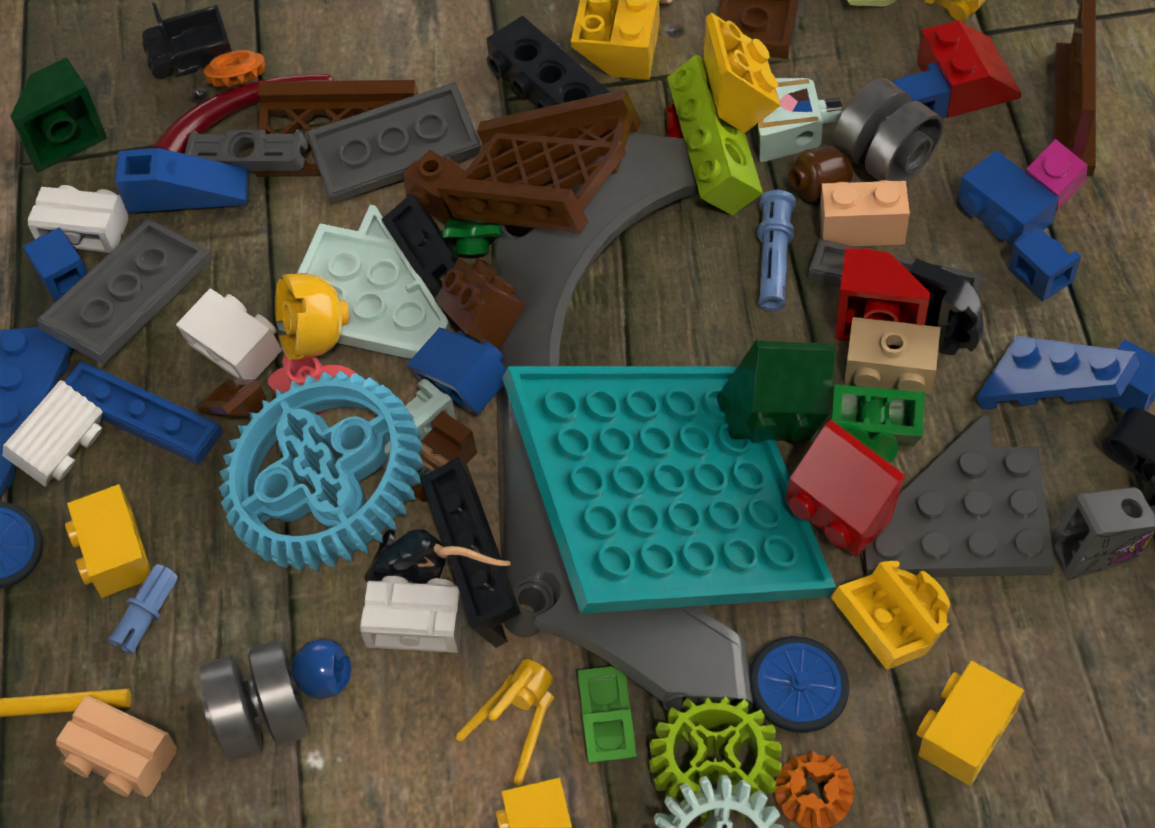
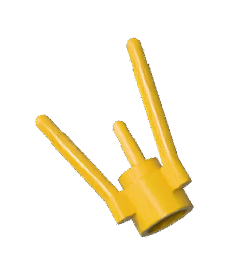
(523, 689)

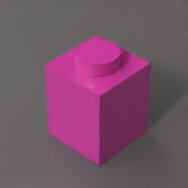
(1059, 171)

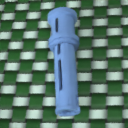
(775, 234)

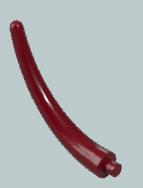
(219, 107)

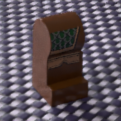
(443, 444)

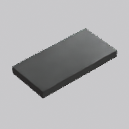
(383, 142)
(124, 291)

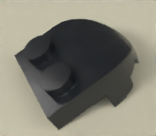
(951, 307)

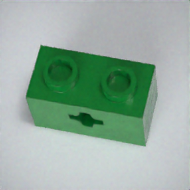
(880, 411)

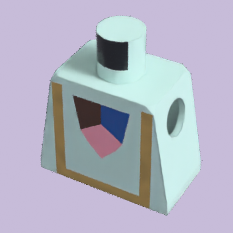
(796, 122)

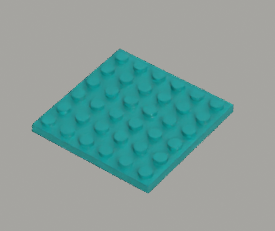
(657, 492)

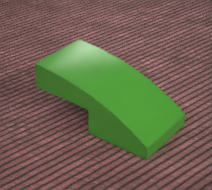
(606, 715)

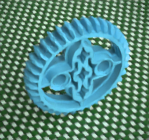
(338, 494)

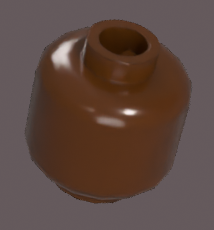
(817, 167)

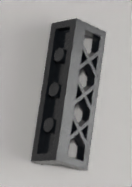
(463, 524)

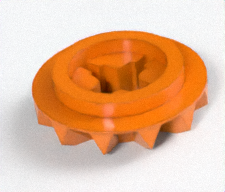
(234, 68)
(808, 809)

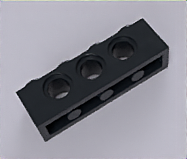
(538, 66)

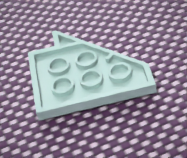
(383, 293)

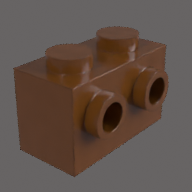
(480, 301)

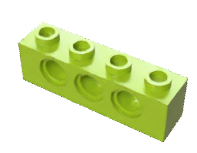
(715, 148)

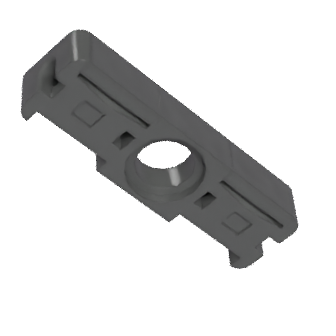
(270, 151)

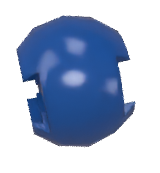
(321, 669)

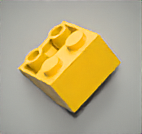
(618, 35)
(738, 74)

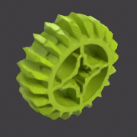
(738, 730)

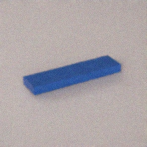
(146, 413)

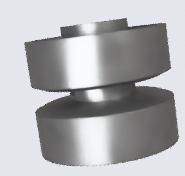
(888, 132)
(239, 705)

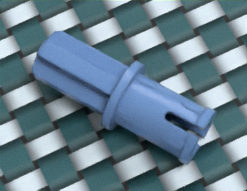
(143, 609)

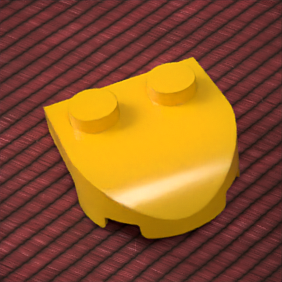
(895, 612)

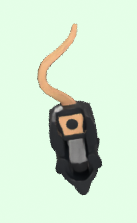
(417, 557)

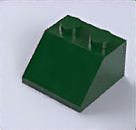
(56, 116)
(780, 391)

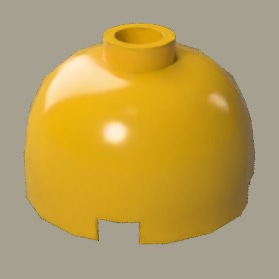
(309, 315)

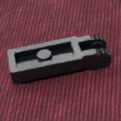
(421, 241)

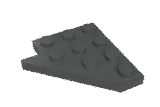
(971, 514)

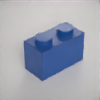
(1006, 198)
(460, 368)

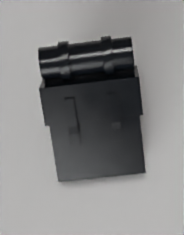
(185, 41)

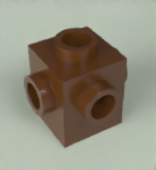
(425, 176)

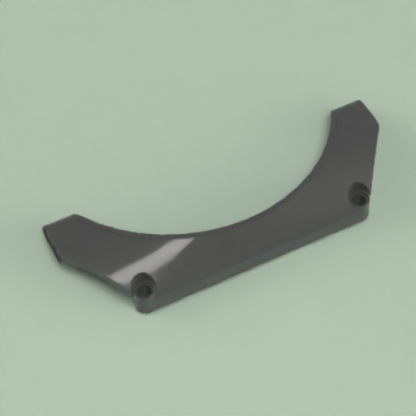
(662, 649)

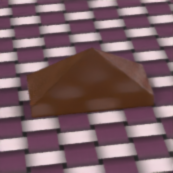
(234, 398)

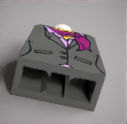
(1103, 531)

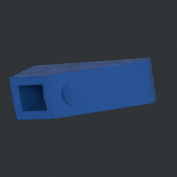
(174, 181)

